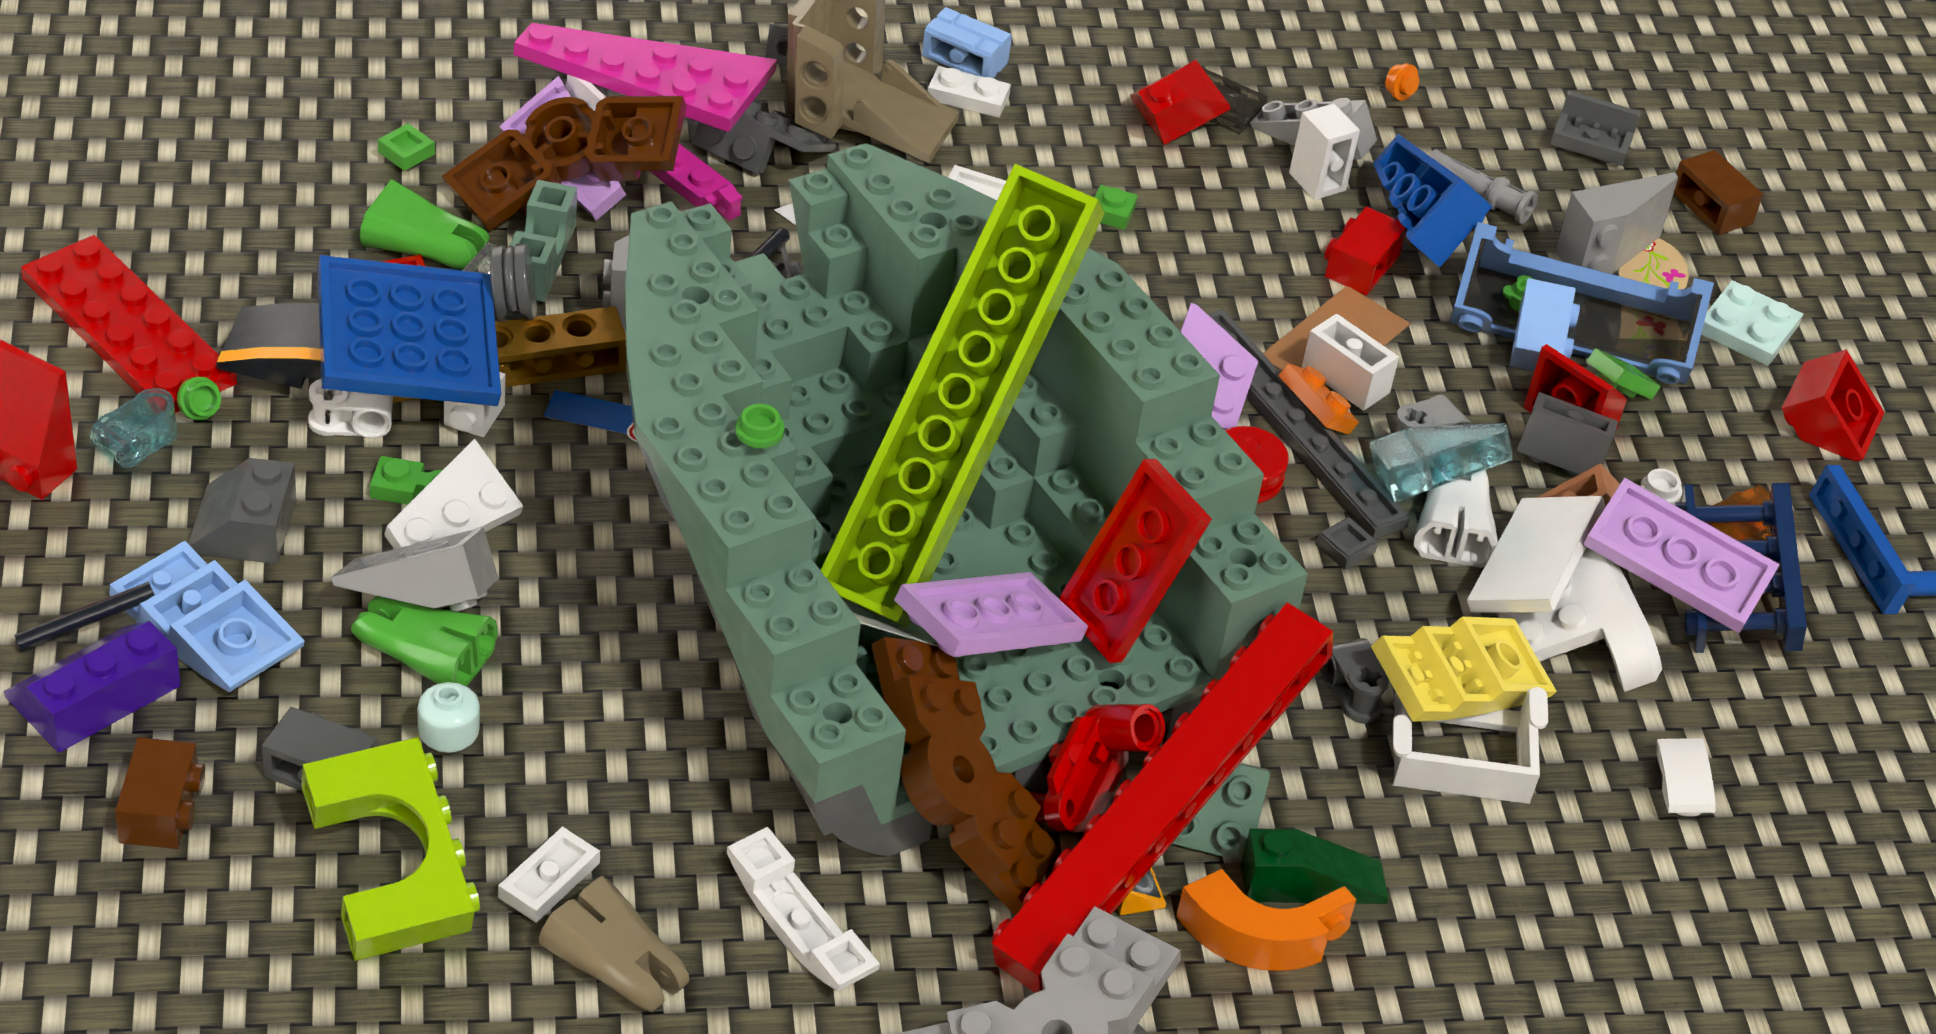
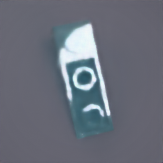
(1437, 455)

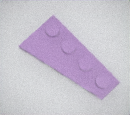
(592, 194)

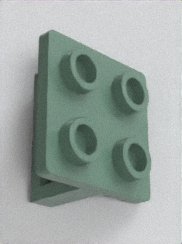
(1229, 814)

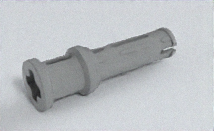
(1496, 191)

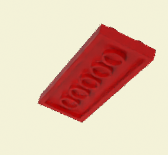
(123, 319)

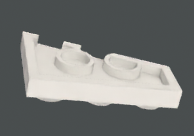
(458, 500)

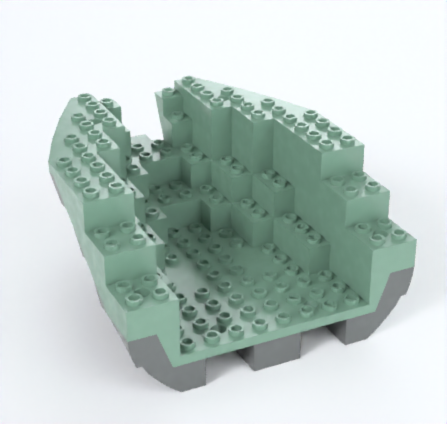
(835, 361)

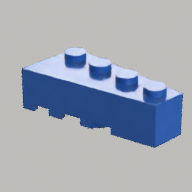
(1430, 199)

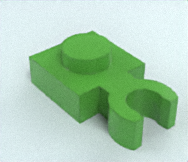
(399, 480)

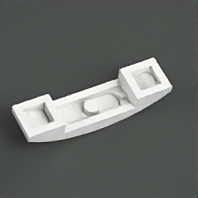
(796, 915)

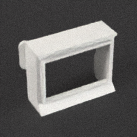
(1472, 776)

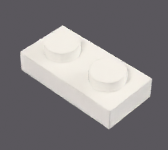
(969, 91)
(549, 874)

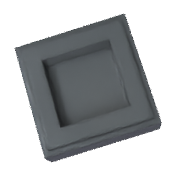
(1346, 543)

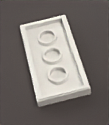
(1536, 555)

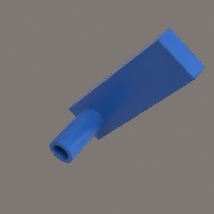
(1866, 543)

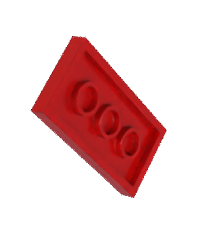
(1134, 559)

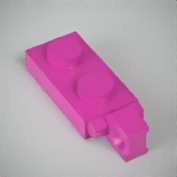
(701, 184)

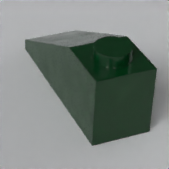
(1303, 868)

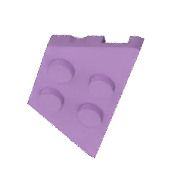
(1227, 358)

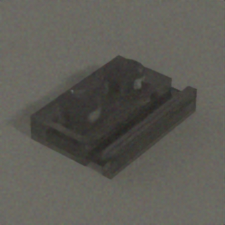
(1242, 100)

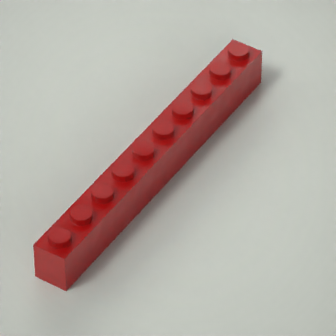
(1167, 791)

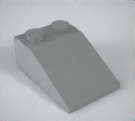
(1614, 222)
(427, 573)

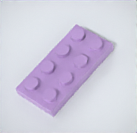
(1681, 555)
(990, 613)

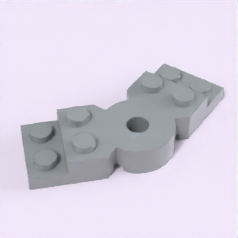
(1090, 986)

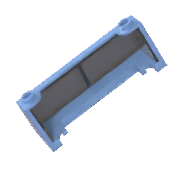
(1618, 315)

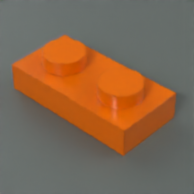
(1323, 403)

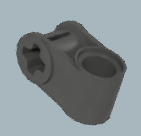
(1356, 680)

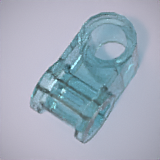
(139, 428)

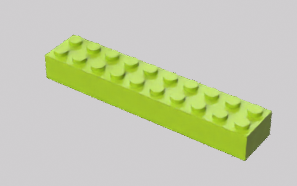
(962, 392)

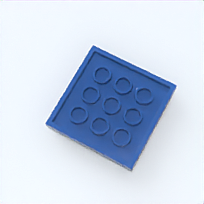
(407, 331)

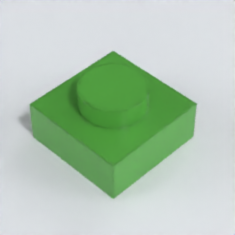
(406, 147)
(1117, 206)

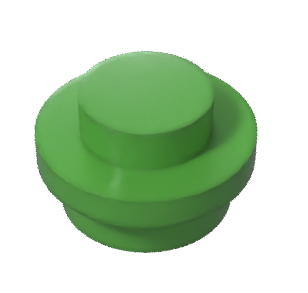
(198, 398)
(760, 426)

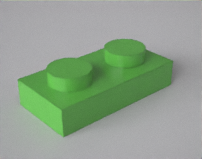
(1622, 375)

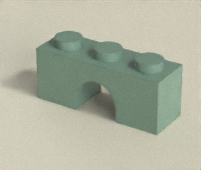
(548, 230)

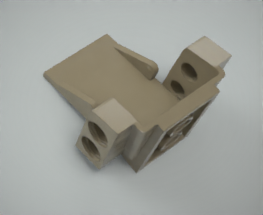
(838, 84)

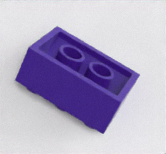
(98, 685)

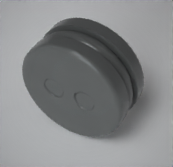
(513, 282)

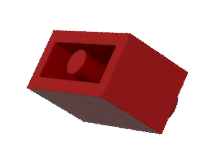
(1364, 250)

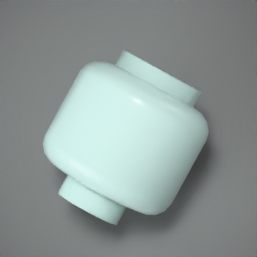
(448, 717)

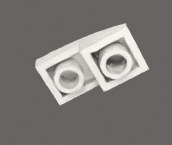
(1686, 776)

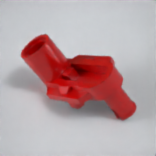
(1093, 760)

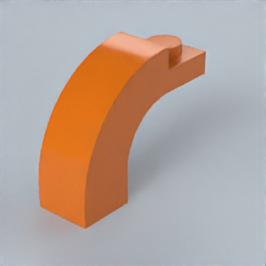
(1258, 934)

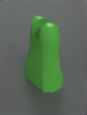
(412, 225)
(428, 640)

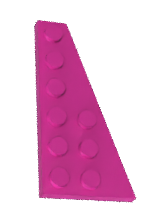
(712, 82)

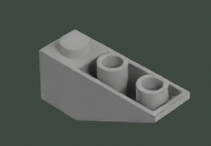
(1283, 120)

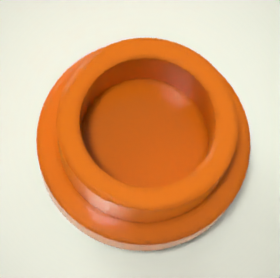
(1402, 81)

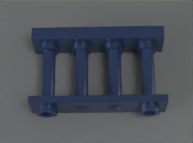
(1779, 547)

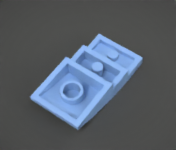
(210, 618)

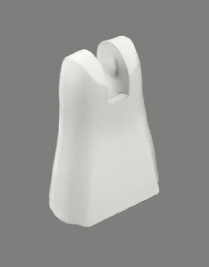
(1458, 523)

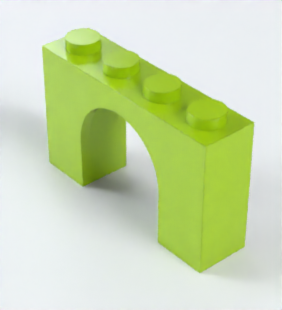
(399, 785)

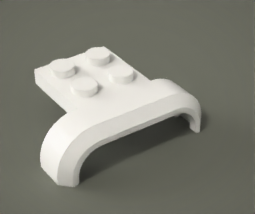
(1596, 608)

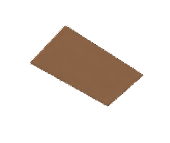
(1352, 306)

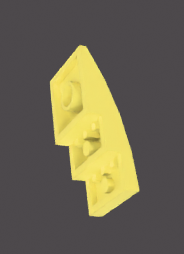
(1461, 668)

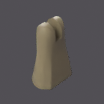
(614, 945)

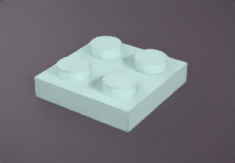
(1750, 323)

